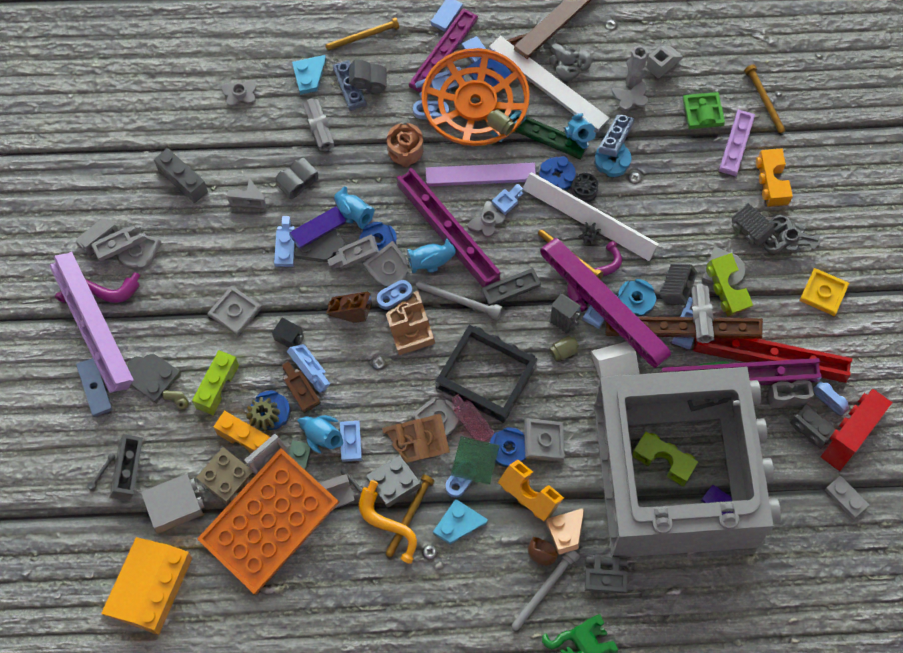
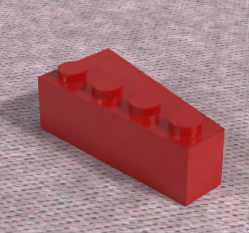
(855, 429)

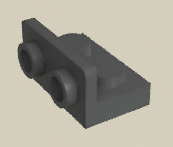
(812, 426)

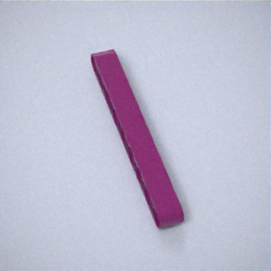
(605, 303)

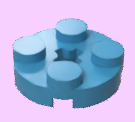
(611, 168)
(646, 293)

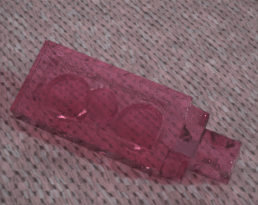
(472, 419)

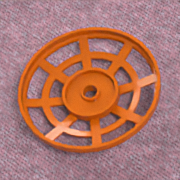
(474, 89)

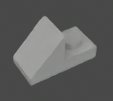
(248, 198)

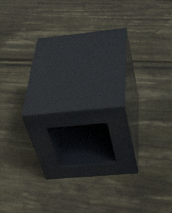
(288, 333)

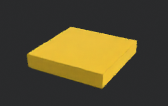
(824, 292)

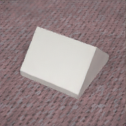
(615, 360)

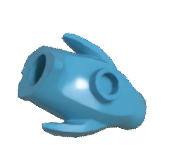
(580, 130)
(353, 208)
(430, 256)
(321, 432)

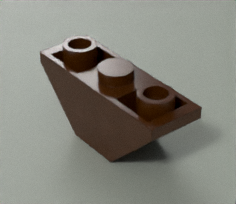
(350, 307)

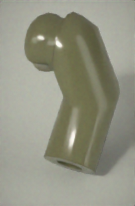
(178, 397)

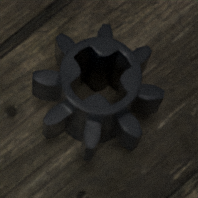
(594, 235)

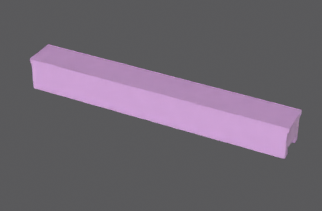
(91, 323)

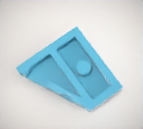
(308, 73)
(458, 522)

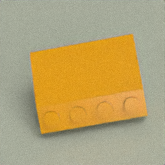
(147, 584)

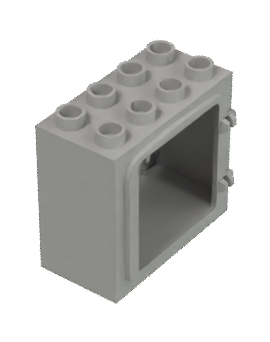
(689, 527)

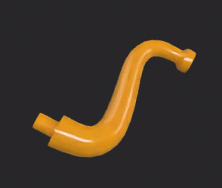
(367, 511)

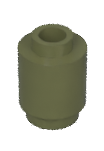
(500, 122)
(564, 348)

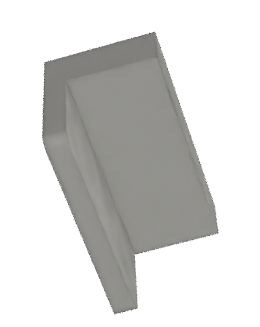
(96, 232)
(340, 489)

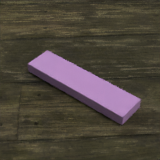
(736, 142)

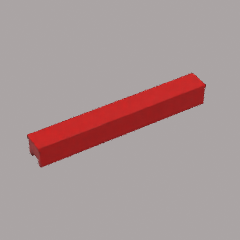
(756, 350)

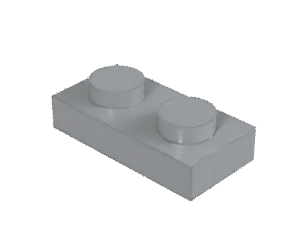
(846, 497)

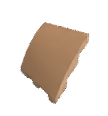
(410, 325)
(419, 438)

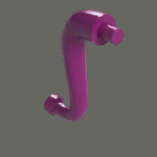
(607, 269)
(122, 294)

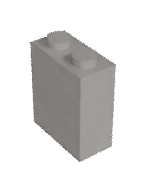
(173, 503)

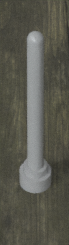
(493, 311)
(567, 559)

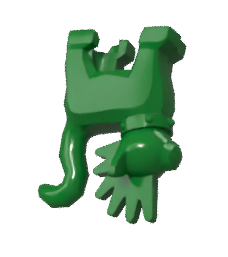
(583, 638)

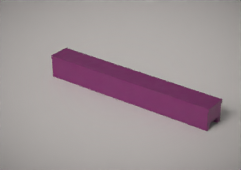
(448, 228)
(769, 371)

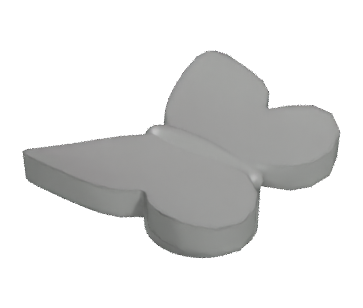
(239, 92)
(631, 98)
(487, 220)

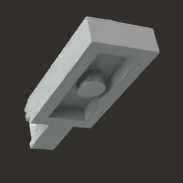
(354, 253)

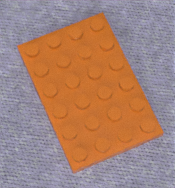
(268, 521)

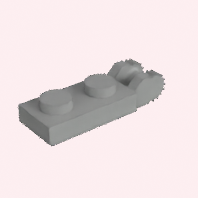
(118, 242)

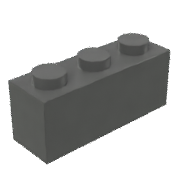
(181, 175)
(126, 467)

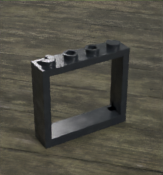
(481, 403)

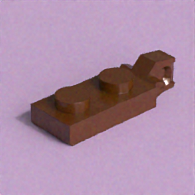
(300, 388)

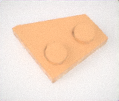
(566, 530)

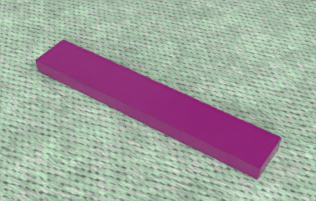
(446, 45)

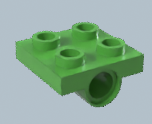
(703, 110)

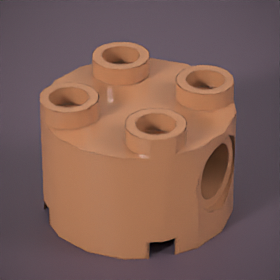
(405, 144)

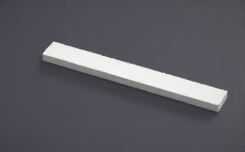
(551, 85)
(584, 213)

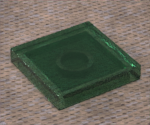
(475, 460)

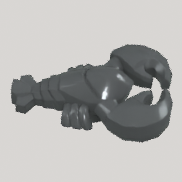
(565, 57)
(790, 236)

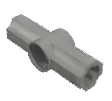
(636, 66)
(318, 124)
(702, 313)

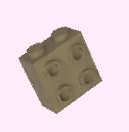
(225, 476)

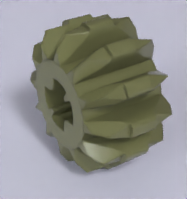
(256, 418)

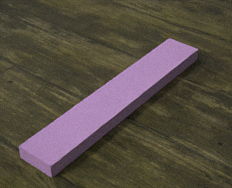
(478, 174)

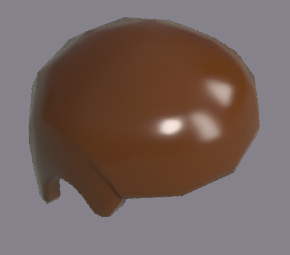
(542, 552)

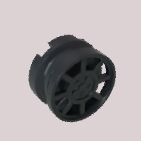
(585, 187)

